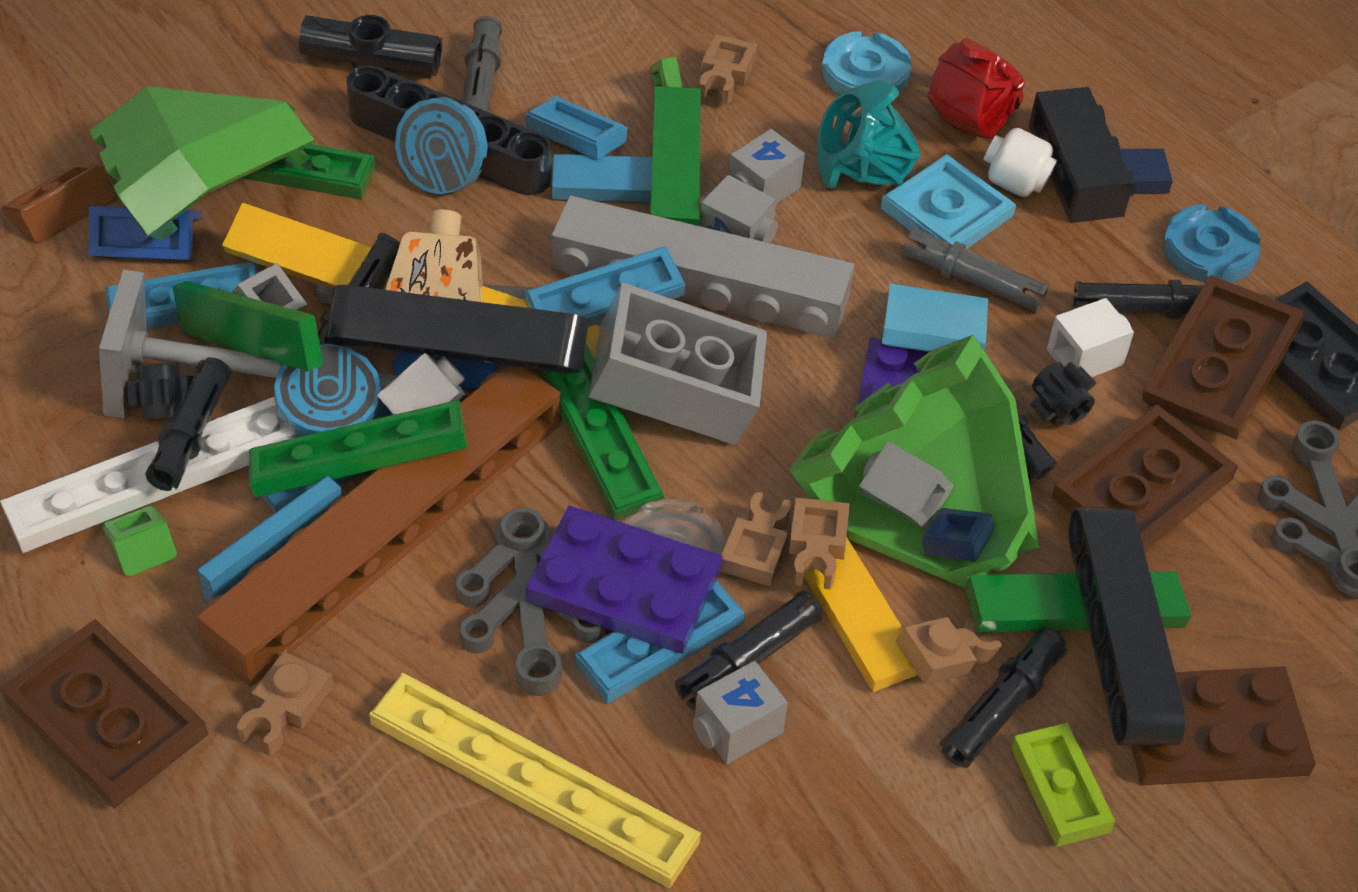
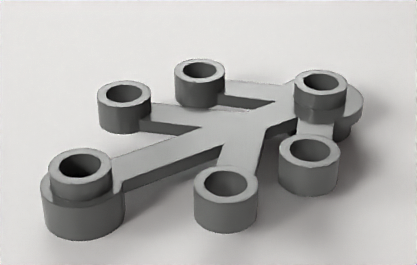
(1314, 449)
(524, 552)

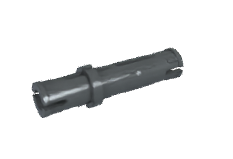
(482, 62)
(974, 269)

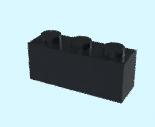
(1089, 165)

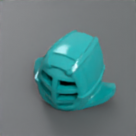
(877, 143)

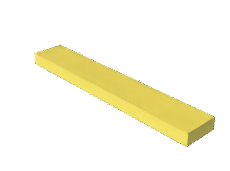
(536, 780)

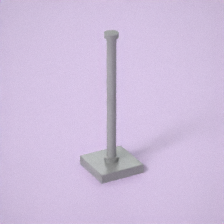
(127, 345)

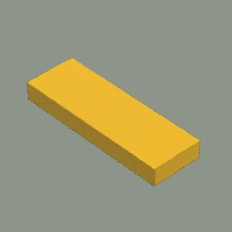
(863, 621)

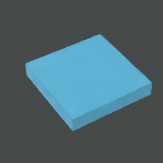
(948, 203)
(932, 318)

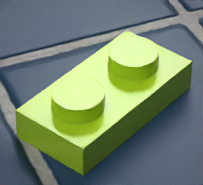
(1062, 784)

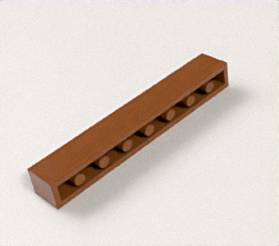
(374, 528)

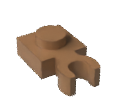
(726, 64)
(818, 537)
(757, 543)
(942, 651)
(285, 695)

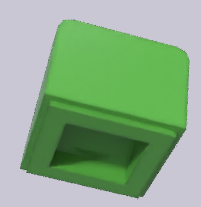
(140, 540)

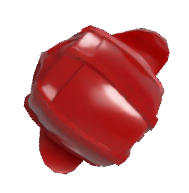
(975, 89)

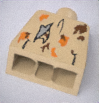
(439, 261)

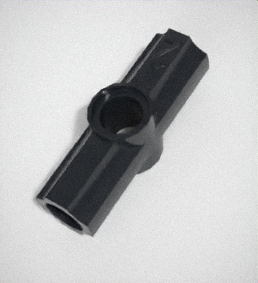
(370, 42)

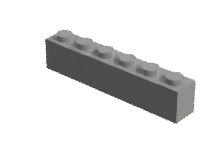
(716, 266)

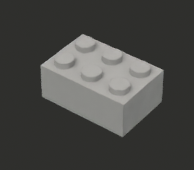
(679, 364)

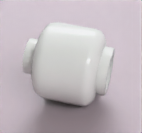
(1020, 162)

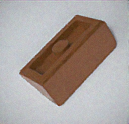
(60, 201)

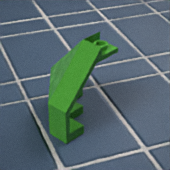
(183, 144)
(954, 419)

